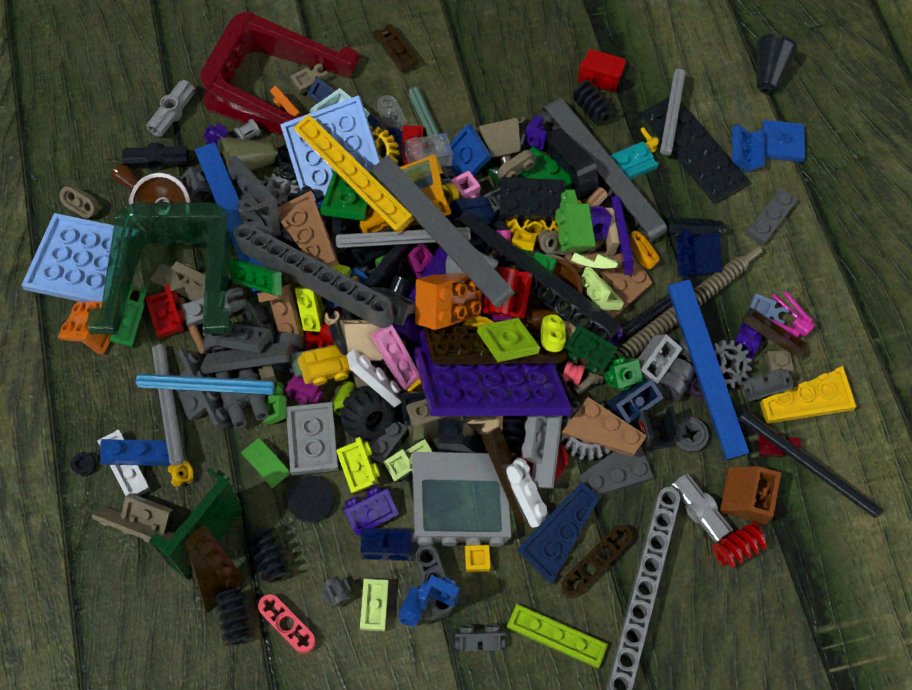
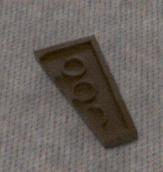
(210, 566)

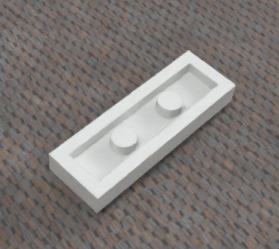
(374, 377)
(128, 476)

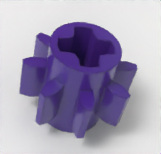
(213, 133)

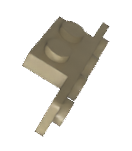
(183, 279)
(138, 518)

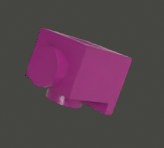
(304, 392)

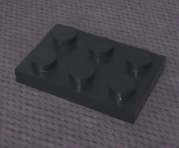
(530, 198)

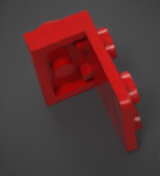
(601, 69)

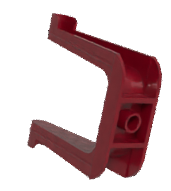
(255, 34)

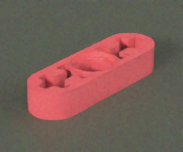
(279, 606)

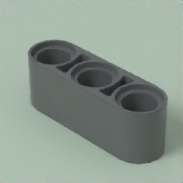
(433, 568)

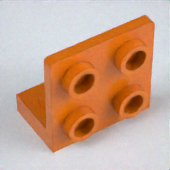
(76, 328)

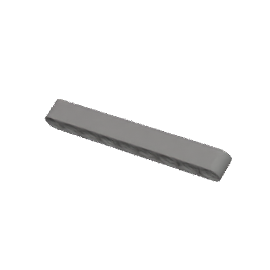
(651, 581)

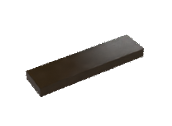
(501, 459)

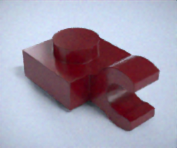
(767, 449)

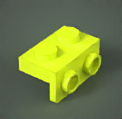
(310, 309)
(358, 466)

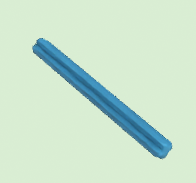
(205, 384)

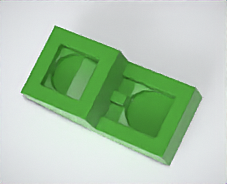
(265, 463)

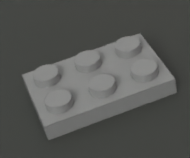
(311, 438)

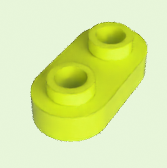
(553, 333)

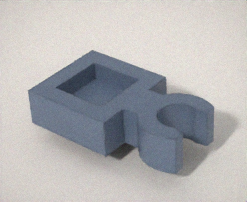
(766, 307)

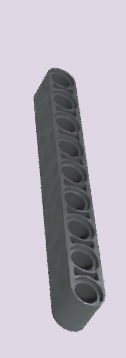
(610, 176)
(443, 232)
(315, 275)

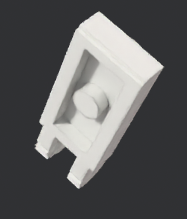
(527, 492)

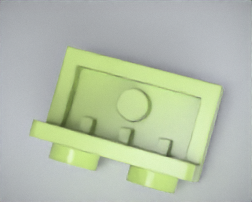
(600, 291)

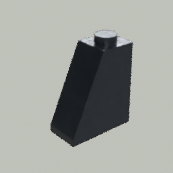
(459, 438)

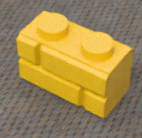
(323, 364)

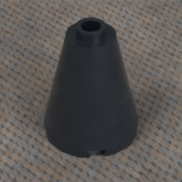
(773, 60)

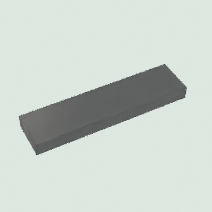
(244, 359)

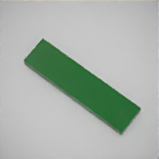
(256, 276)

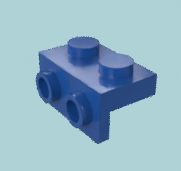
(748, 148)
(439, 589)

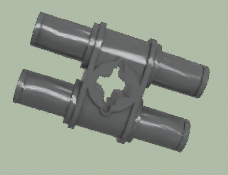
(235, 402)

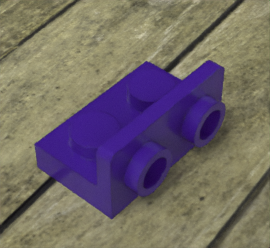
(370, 509)

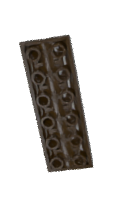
(465, 347)

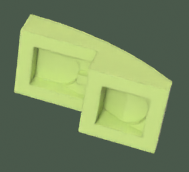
(600, 262)
(399, 463)

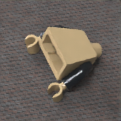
(353, 335)

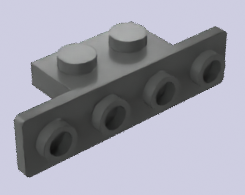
(198, 402)

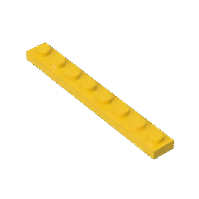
(354, 174)

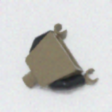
(503, 138)

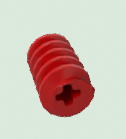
(739, 544)

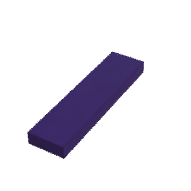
(624, 246)

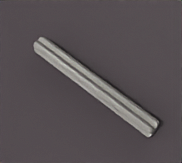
(672, 112)

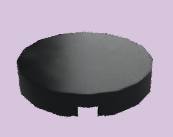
(310, 499)

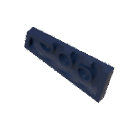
(554, 538)

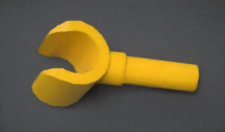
(651, 142)

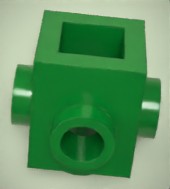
(623, 372)

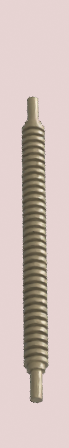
(669, 319)

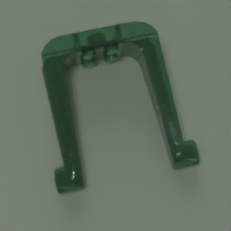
(166, 224)

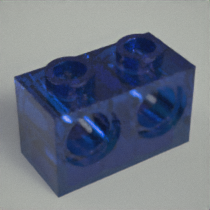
(385, 544)

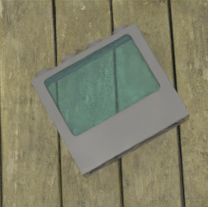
(458, 500)

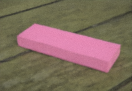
(395, 356)

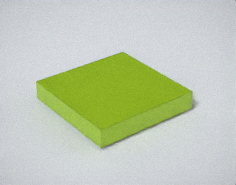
(508, 339)

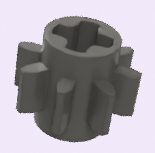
(335, 591)

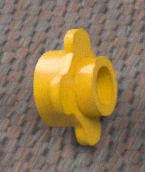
(187, 476)

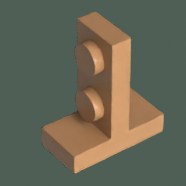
(284, 309)

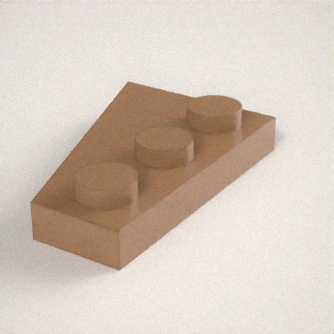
(602, 427)

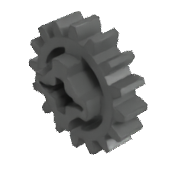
(732, 371)

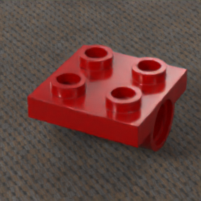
(516, 304)

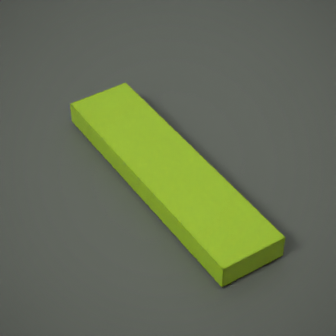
(557, 636)

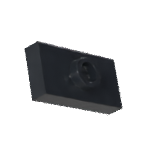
(369, 253)

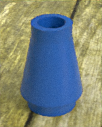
(411, 611)

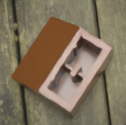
(750, 493)

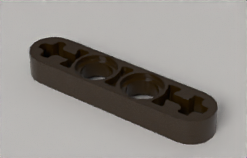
(599, 563)

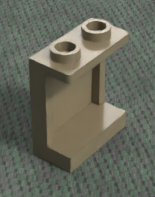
(422, 424)

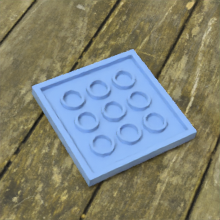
(348, 126)
(71, 259)

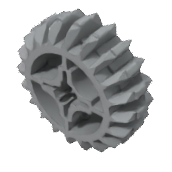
(580, 447)

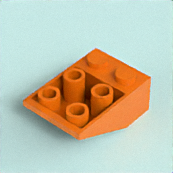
(446, 300)

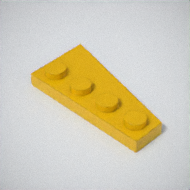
(818, 397)

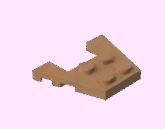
(627, 287)

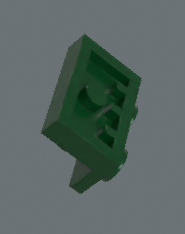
(589, 350)

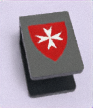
(667, 427)

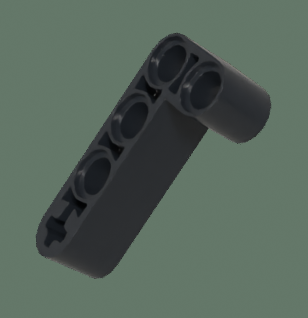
(573, 161)

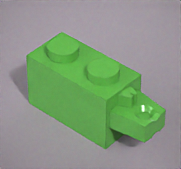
(574, 224)

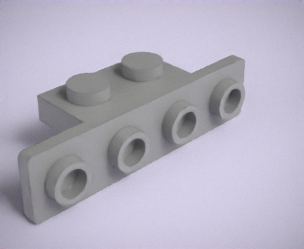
(542, 448)

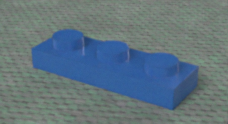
(134, 452)

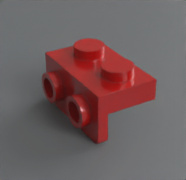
(164, 312)

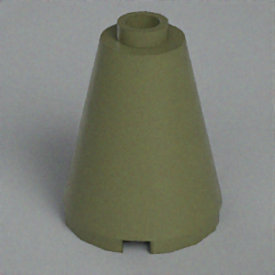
(252, 153)

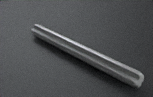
(390, 238)
(168, 408)

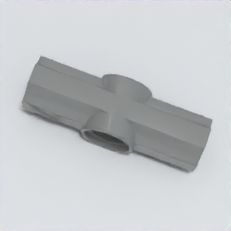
(170, 108)
(702, 508)

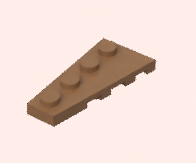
(307, 228)

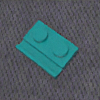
(635, 160)

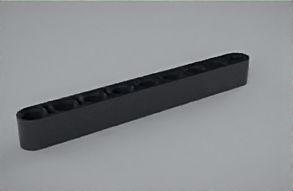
(544, 285)

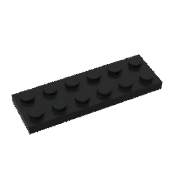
(698, 153)

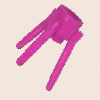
(802, 323)

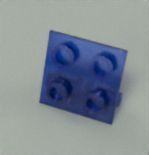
(698, 254)

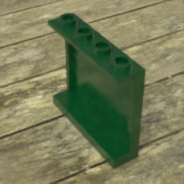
(216, 511)

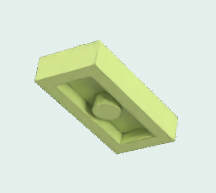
(374, 605)

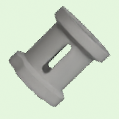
(247, 131)

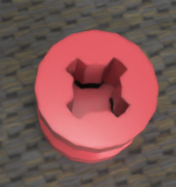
(573, 373)

